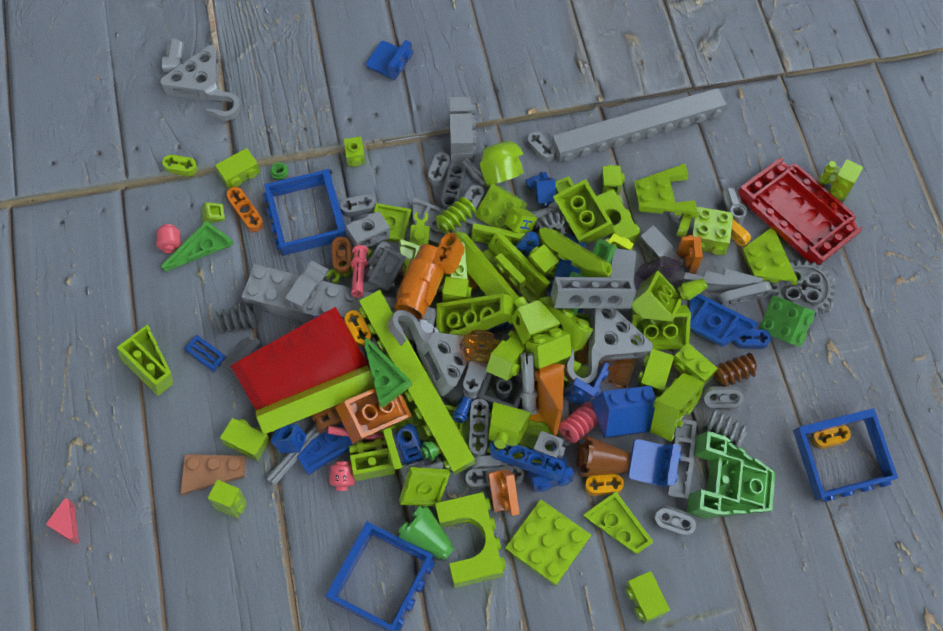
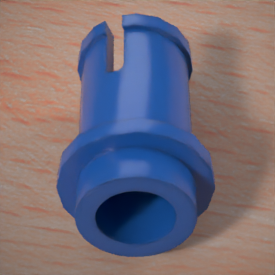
(531, 183)
(460, 414)

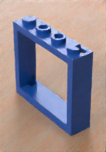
(296, 184)
(878, 442)
(353, 557)

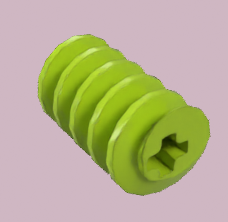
(455, 214)

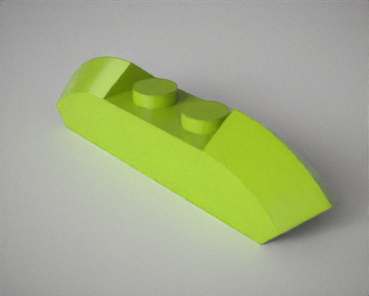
(581, 258)

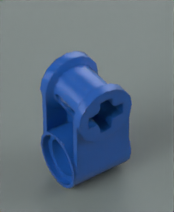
(410, 447)

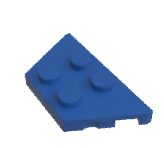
(717, 321)

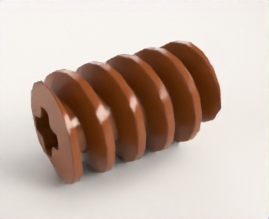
(736, 369)

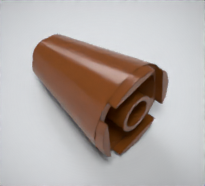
(601, 458)

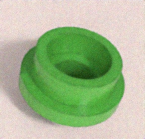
(279, 167)
(428, 450)

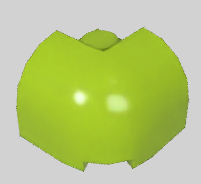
(501, 162)

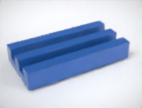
(217, 362)

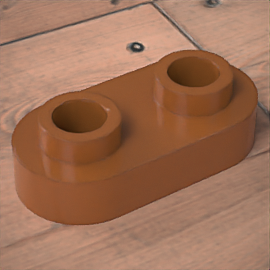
(341, 256)

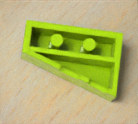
(506, 358)
(145, 359)

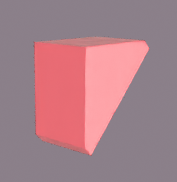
(64, 521)

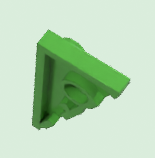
(201, 243)
(387, 377)

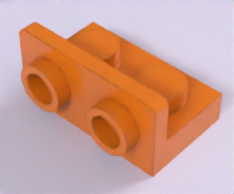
(691, 249)
(503, 491)

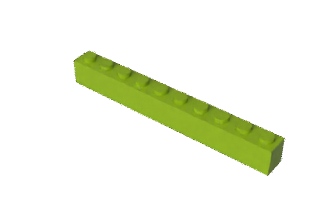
(422, 392)

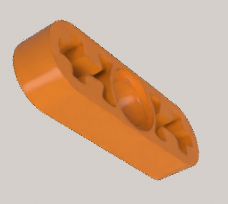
(244, 201)

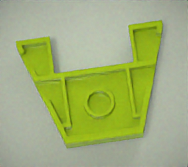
(656, 194)

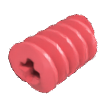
(578, 423)

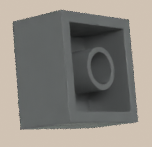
(502, 391)

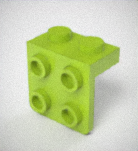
(714, 228)

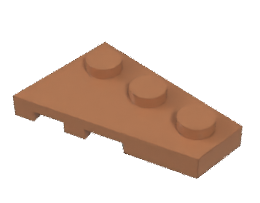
(204, 470)

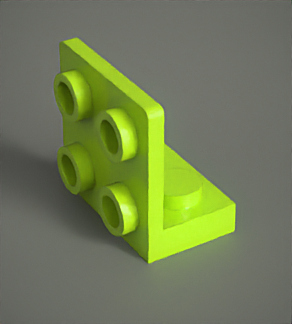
(496, 206)

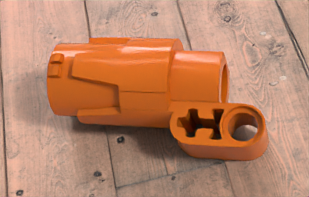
(426, 273)

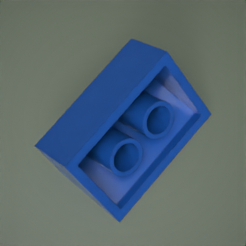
(625, 411)

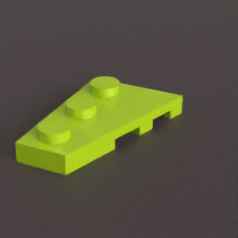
(620, 523)

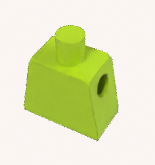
(532, 319)
(507, 425)

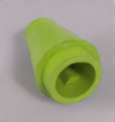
(692, 288)

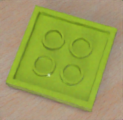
(548, 542)

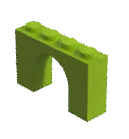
(473, 510)

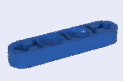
(525, 462)

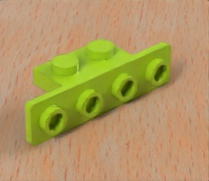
(511, 274)

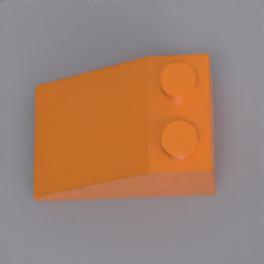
(550, 394)
(365, 417)

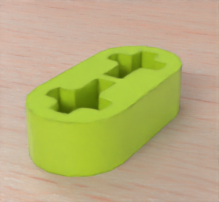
(180, 165)
(684, 225)

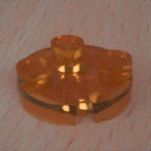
(471, 347)

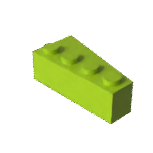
(473, 314)

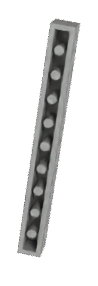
(638, 125)

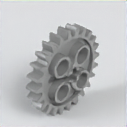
(805, 274)

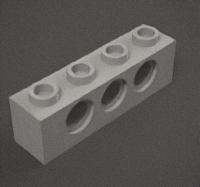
(592, 292)

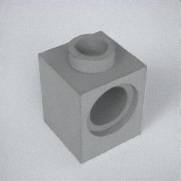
(547, 439)

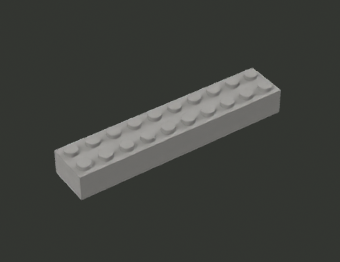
(270, 286)

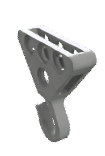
(201, 83)
(620, 342)
(435, 351)

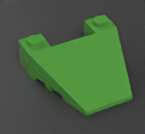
(735, 480)

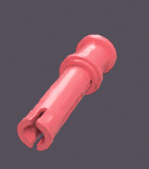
(359, 265)

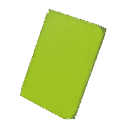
(212, 212)

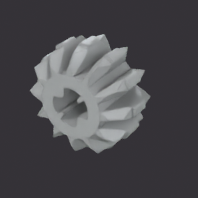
(555, 221)

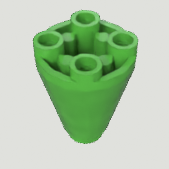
(426, 533)

